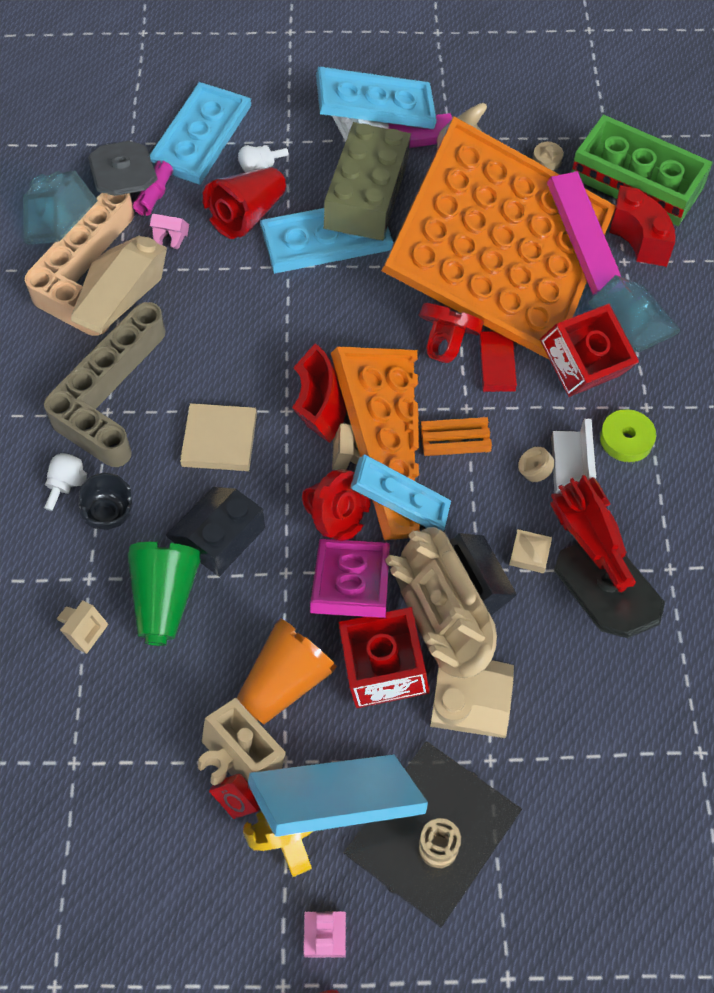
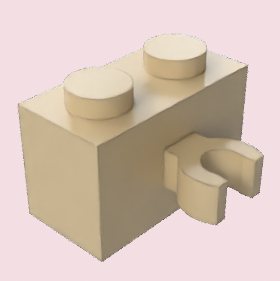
(237, 744)

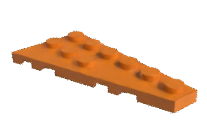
(383, 416)

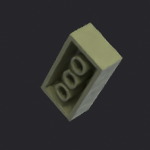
(366, 181)

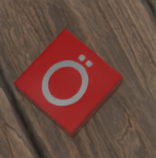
(235, 796)

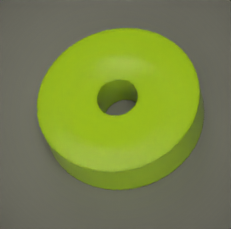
(632, 423)

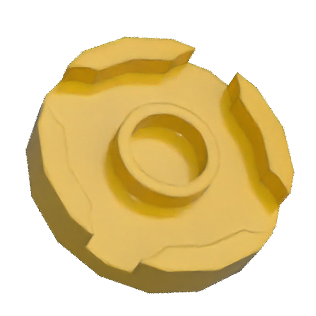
(262, 838)

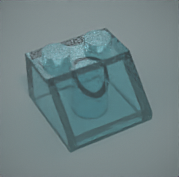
(54, 206)
(637, 312)

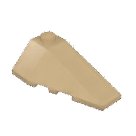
(118, 282)

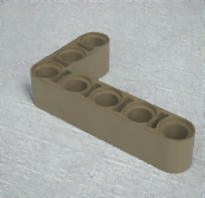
(101, 374)

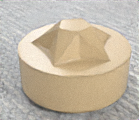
(548, 155)
(536, 464)

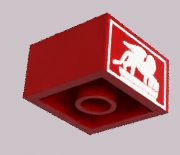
(588, 350)
(383, 658)

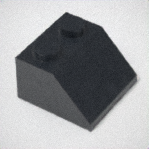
(219, 527)
(483, 570)

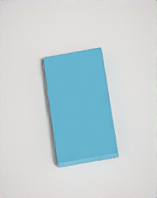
(375, 98)
(200, 131)
(301, 242)
(336, 794)

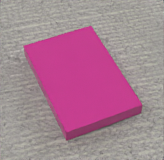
(350, 578)

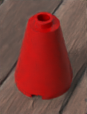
(242, 199)

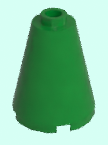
(161, 587)

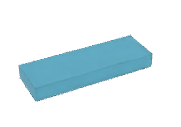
(400, 493)

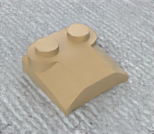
(476, 702)

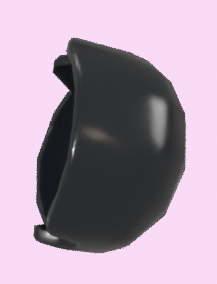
(105, 501)

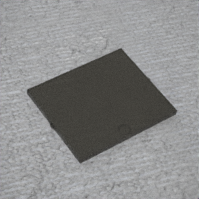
(392, 846)

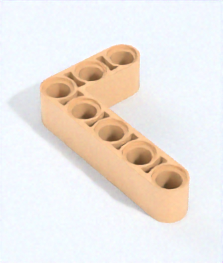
(55, 274)

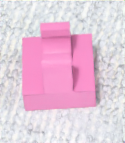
(165, 224)
(325, 934)

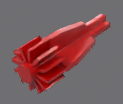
(584, 513)

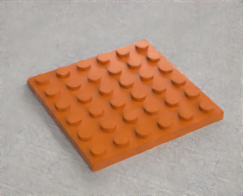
(491, 238)

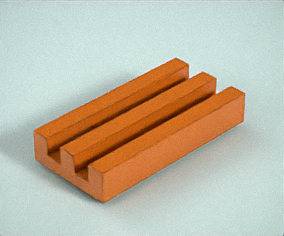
(455, 431)

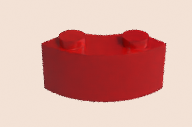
(644, 226)
(320, 396)

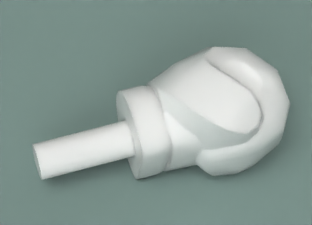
(259, 157)
(62, 475)

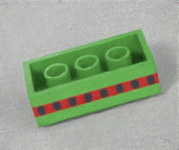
(631, 158)

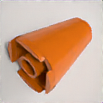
(283, 672)

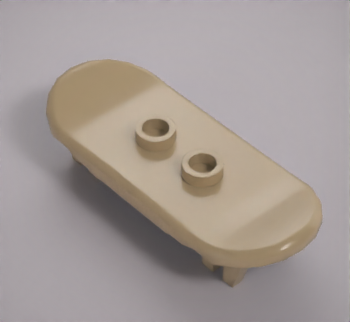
(445, 603)

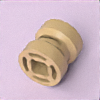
(436, 850)

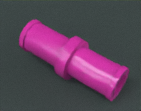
(148, 197)

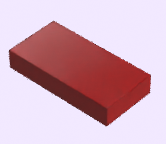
(497, 362)

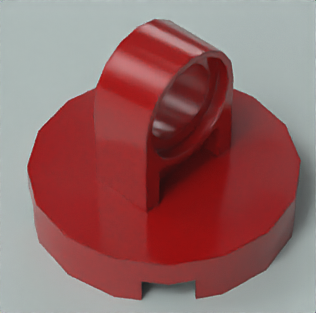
(448, 326)
(336, 506)

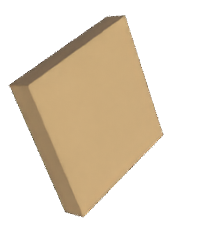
(219, 437)

